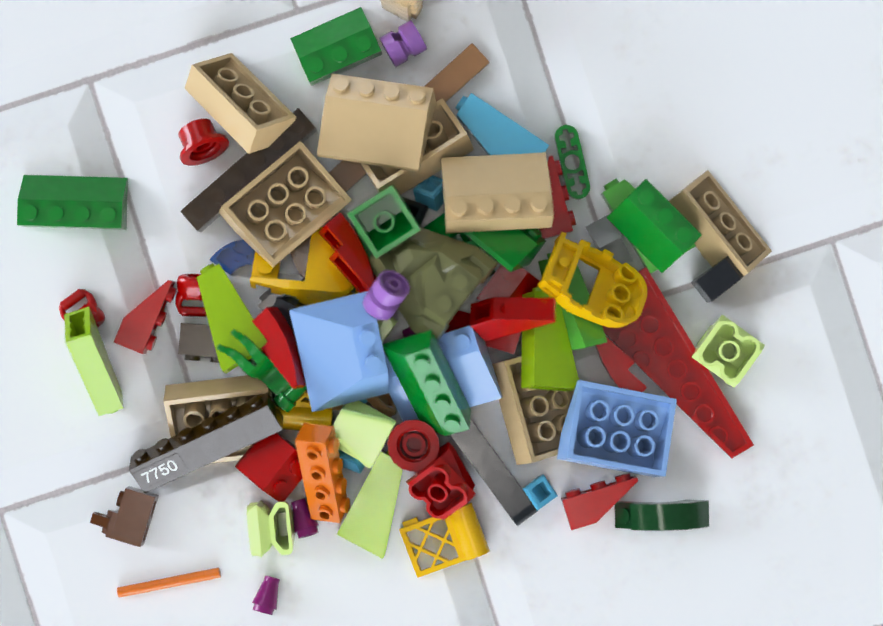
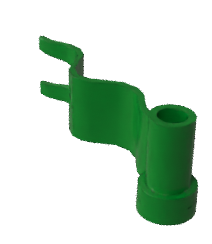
(264, 371)

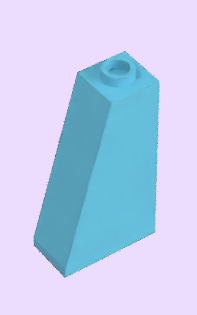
(496, 131)

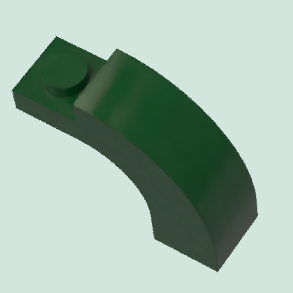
(662, 515)

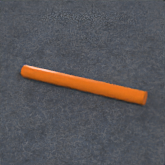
(168, 582)

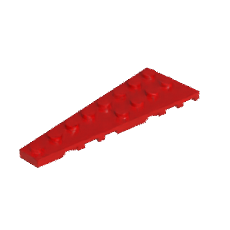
(665, 355)

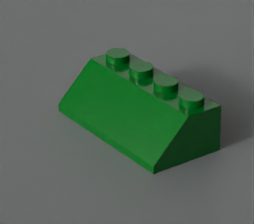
(73, 202)
(429, 382)

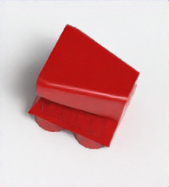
(443, 484)

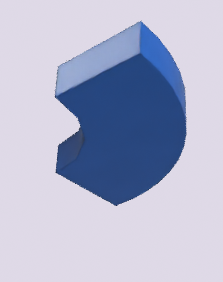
(234, 256)

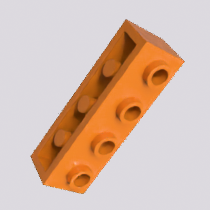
(322, 472)

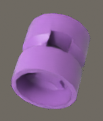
(403, 43)
(386, 295)

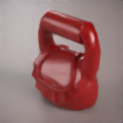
(189, 290)
(78, 295)

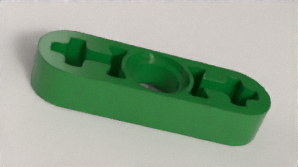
(582, 167)

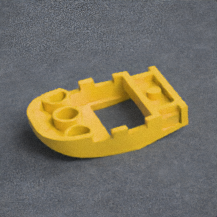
(321, 276)
(617, 290)

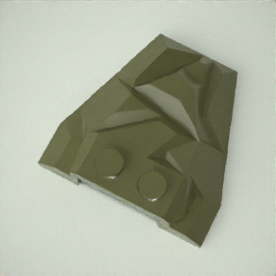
(439, 277)

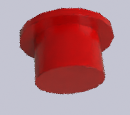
(201, 142)
(413, 445)

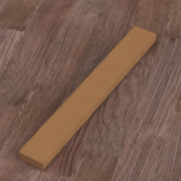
(445, 86)

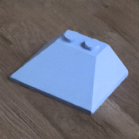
(340, 352)

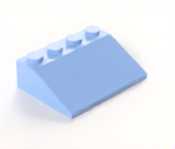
(470, 365)
(618, 429)

